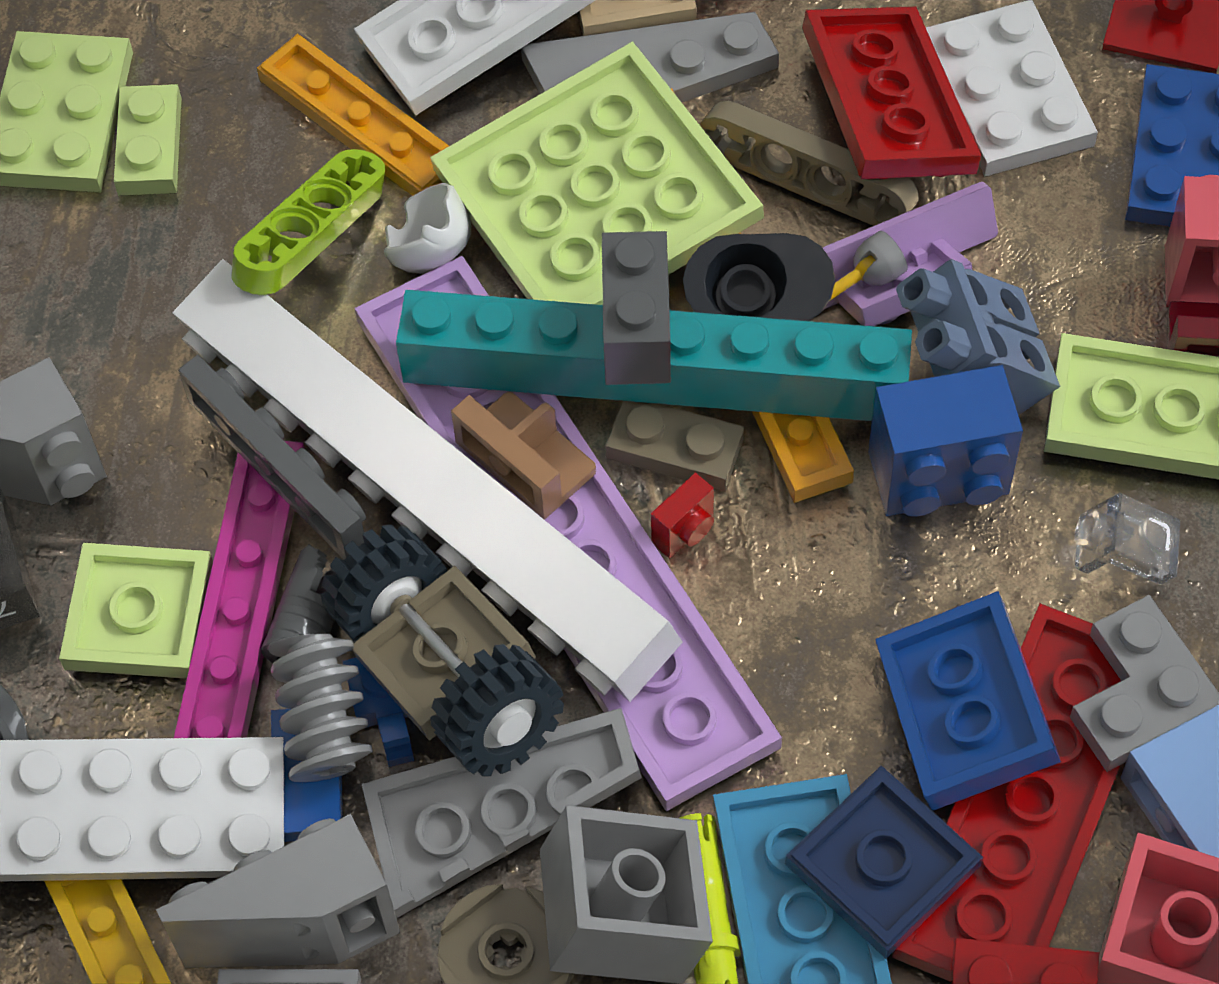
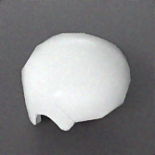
(433, 231)

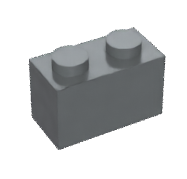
(636, 308)

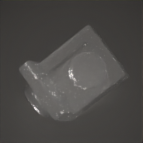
(1130, 537)

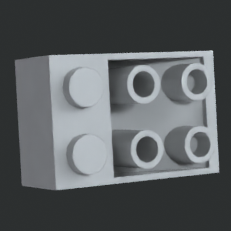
(286, 906)

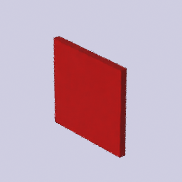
(1167, 32)

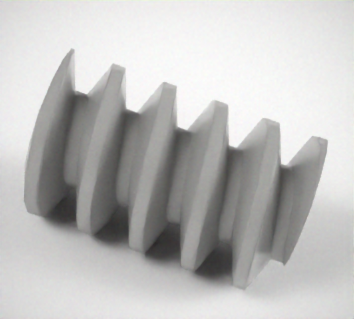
(317, 706)

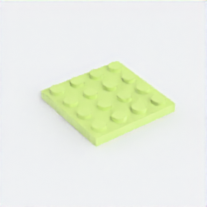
(589, 161)

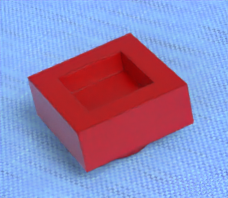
(683, 516)

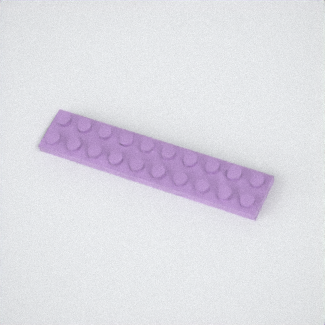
(696, 712)

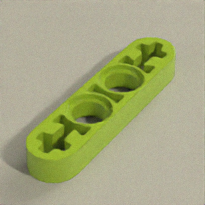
(298, 214)

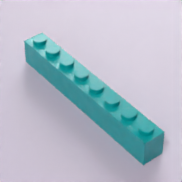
(712, 356)

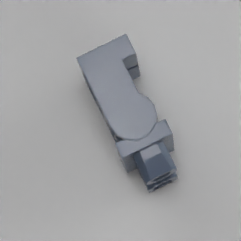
(968, 328)

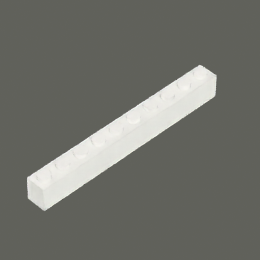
(431, 485)

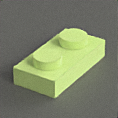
(147, 140)

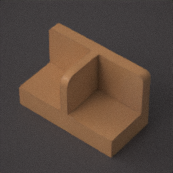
(522, 450)

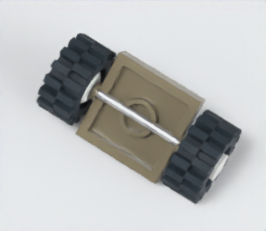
(442, 650)

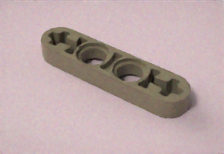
(807, 156)

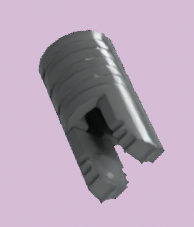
(301, 603)

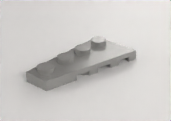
(688, 55)
(449, 824)

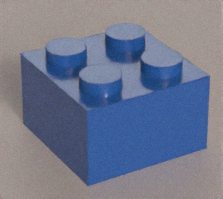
(944, 441)

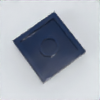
(883, 861)

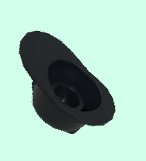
(760, 277)

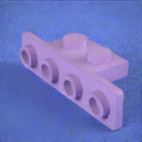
(927, 240)

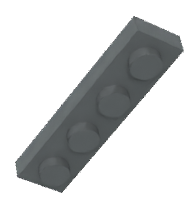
(261, 443)

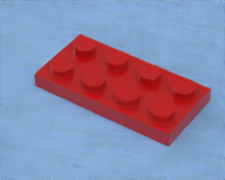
(890, 93)

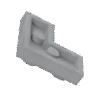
(1157, 685)

